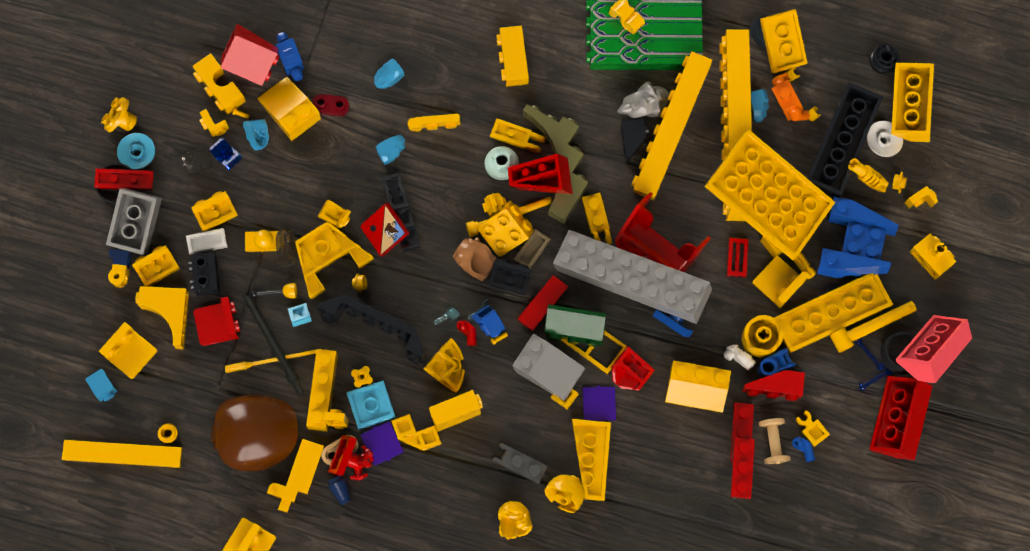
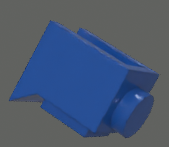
(489, 321)

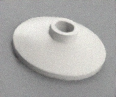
(883, 130)

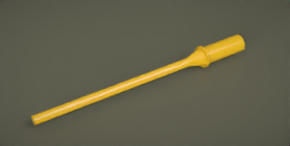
(245, 365)

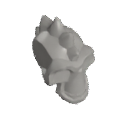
(645, 102)

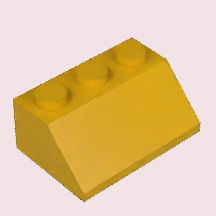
(697, 386)

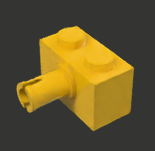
(933, 256)

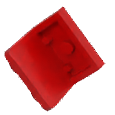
(217, 322)

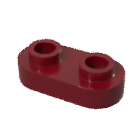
(329, 106)

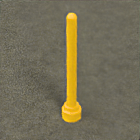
(472, 227)

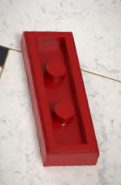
(123, 179)
(538, 307)

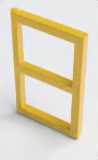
(589, 358)

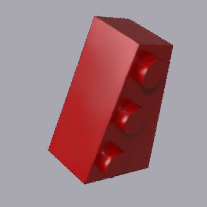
(542, 175)

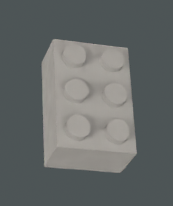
(133, 221)

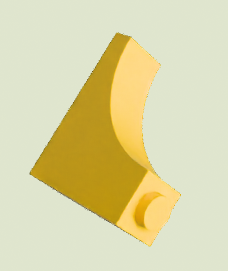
(169, 304)

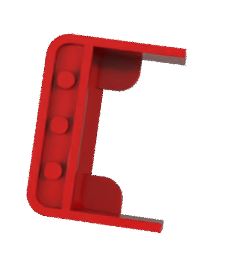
(640, 239)

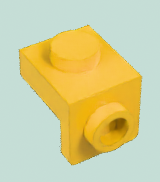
(215, 129)
(334, 214)

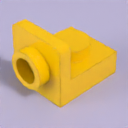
(920, 197)

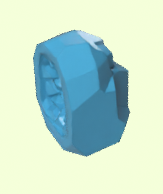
(388, 75)
(759, 105)
(256, 133)
(390, 148)

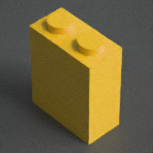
(456, 410)

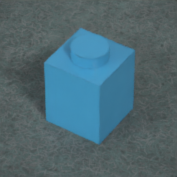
(101, 385)

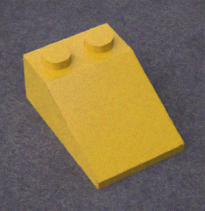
(289, 108)

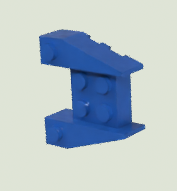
(861, 243)

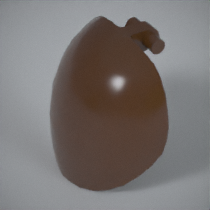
(254, 432)

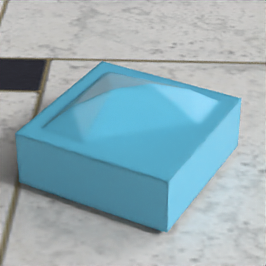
(299, 314)

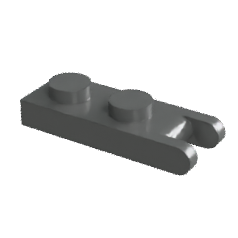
(521, 464)

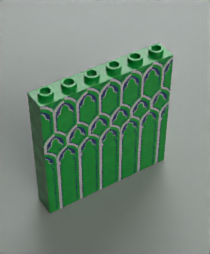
(662, 43)

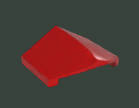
(630, 370)

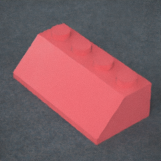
(935, 347)

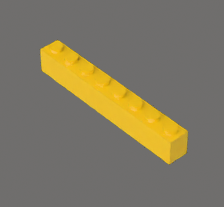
(672, 125)

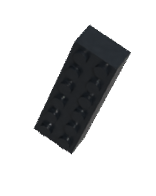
(844, 139)

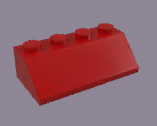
(901, 417)

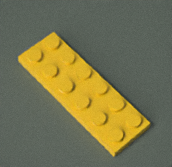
(833, 311)

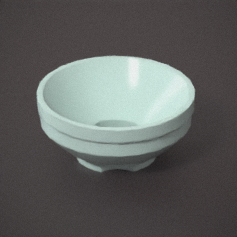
(498, 171)

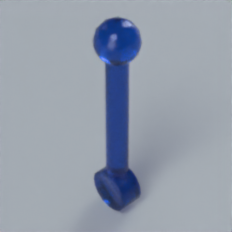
(879, 366)
(862, 386)

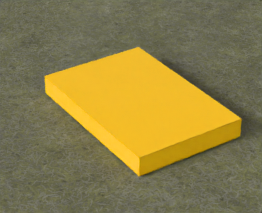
(783, 41)

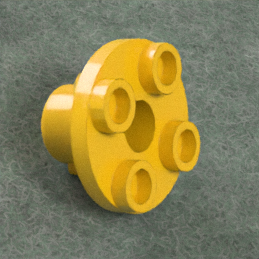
(119, 116)

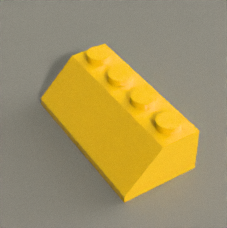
(913, 101)

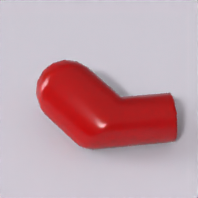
(469, 330)

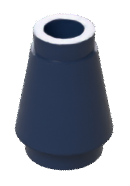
(339, 489)

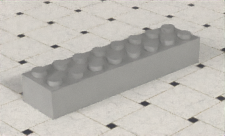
(633, 276)

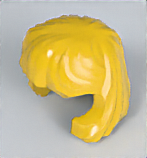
(514, 520)

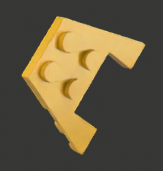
(323, 248)

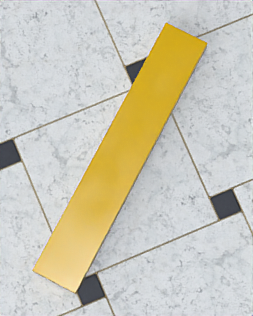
(122, 453)

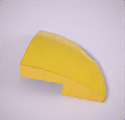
(446, 366)

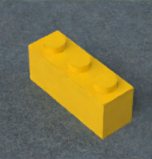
(513, 56)

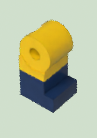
(121, 266)

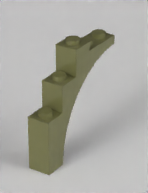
(560, 137)

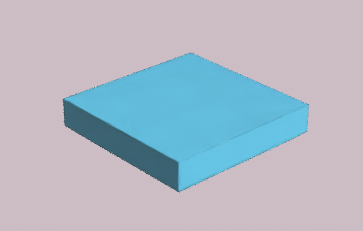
(370, 405)

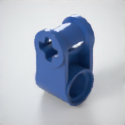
(778, 362)

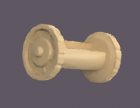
(774, 441)

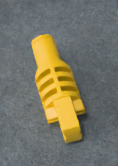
(869, 176)

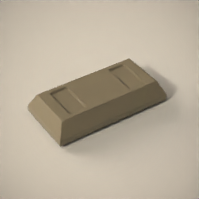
(532, 249)

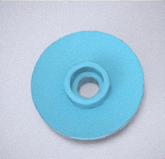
(133, 143)

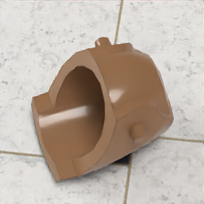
(474, 258)

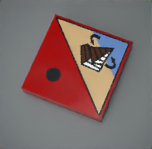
(384, 229)

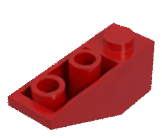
(783, 384)

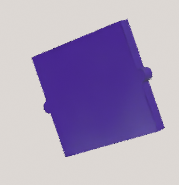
(599, 403)
(382, 443)

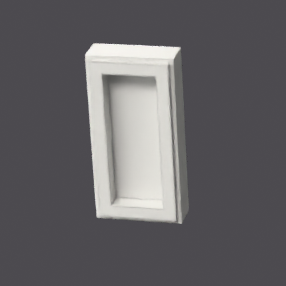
(206, 241)

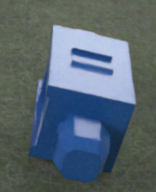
(290, 56)

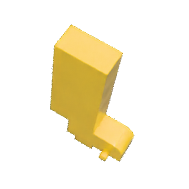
(300, 476)

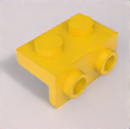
(214, 210)
(155, 265)

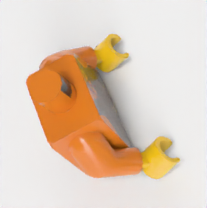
(788, 99)

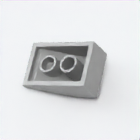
(548, 367)

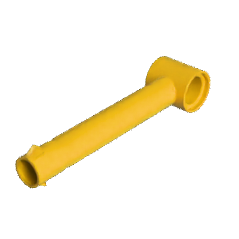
(844, 339)

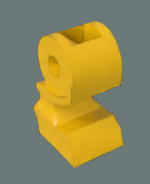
(629, 18)

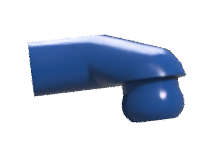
(804, 446)

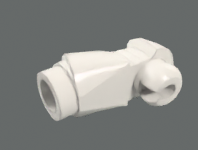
(739, 356)

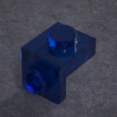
(225, 154)

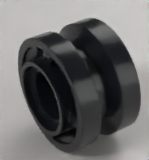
(889, 53)

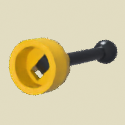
(288, 290)

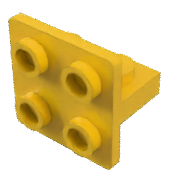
(249, 537)

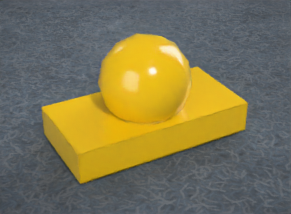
(260, 241)

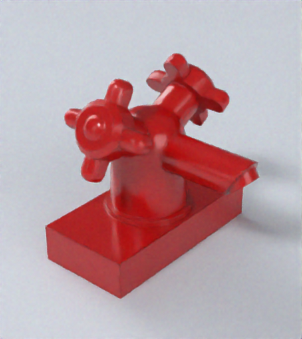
(346, 457)

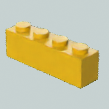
(322, 389)

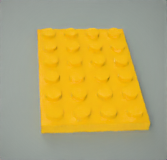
(770, 194)

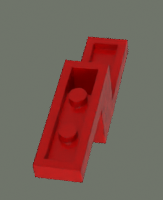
(742, 451)

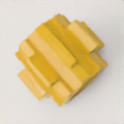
(493, 204)

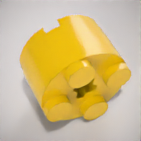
(771, 332)

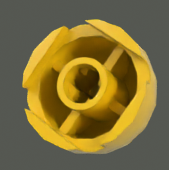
(566, 491)

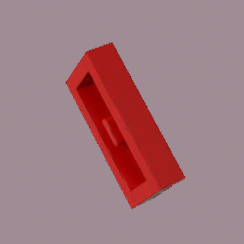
(736, 273)

